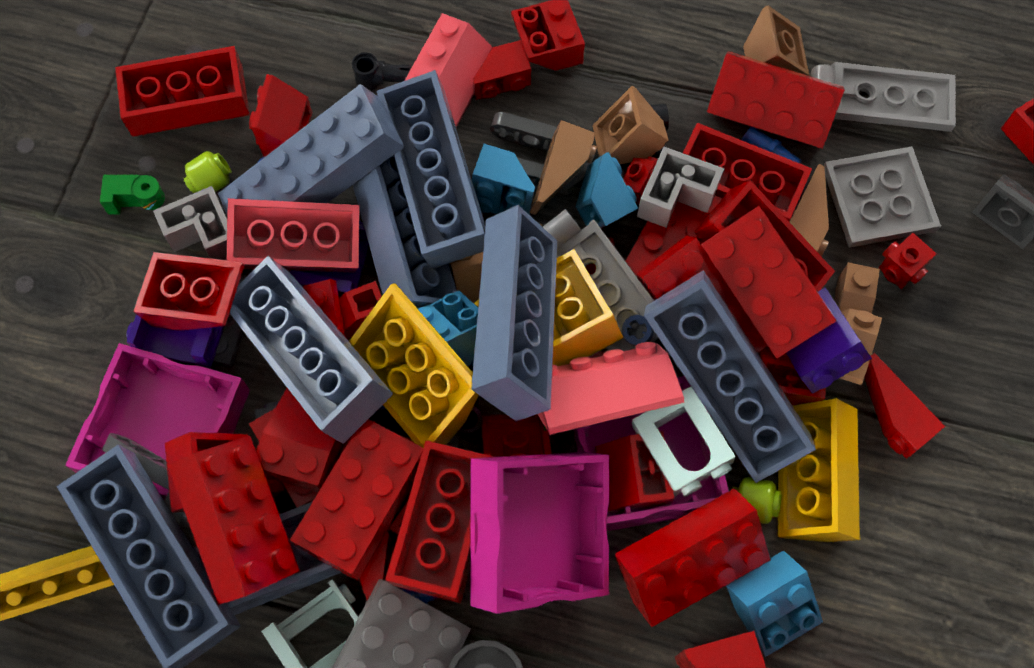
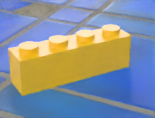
(51, 582)

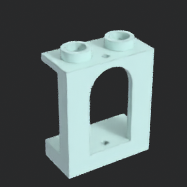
(678, 477)
(280, 635)

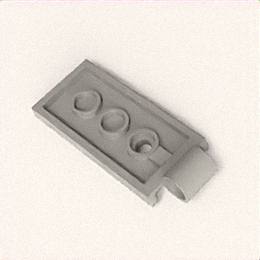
(894, 94)
(612, 277)

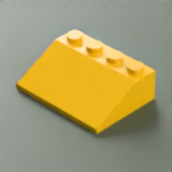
(581, 315)
(418, 367)

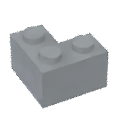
(675, 180)
(195, 220)

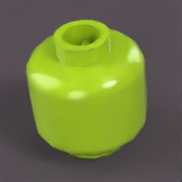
(207, 171)
(762, 497)

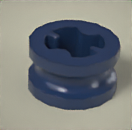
(641, 321)

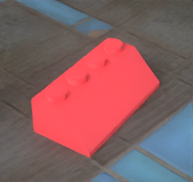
(456, 55)
(294, 234)
(611, 387)

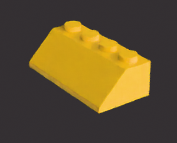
(823, 486)

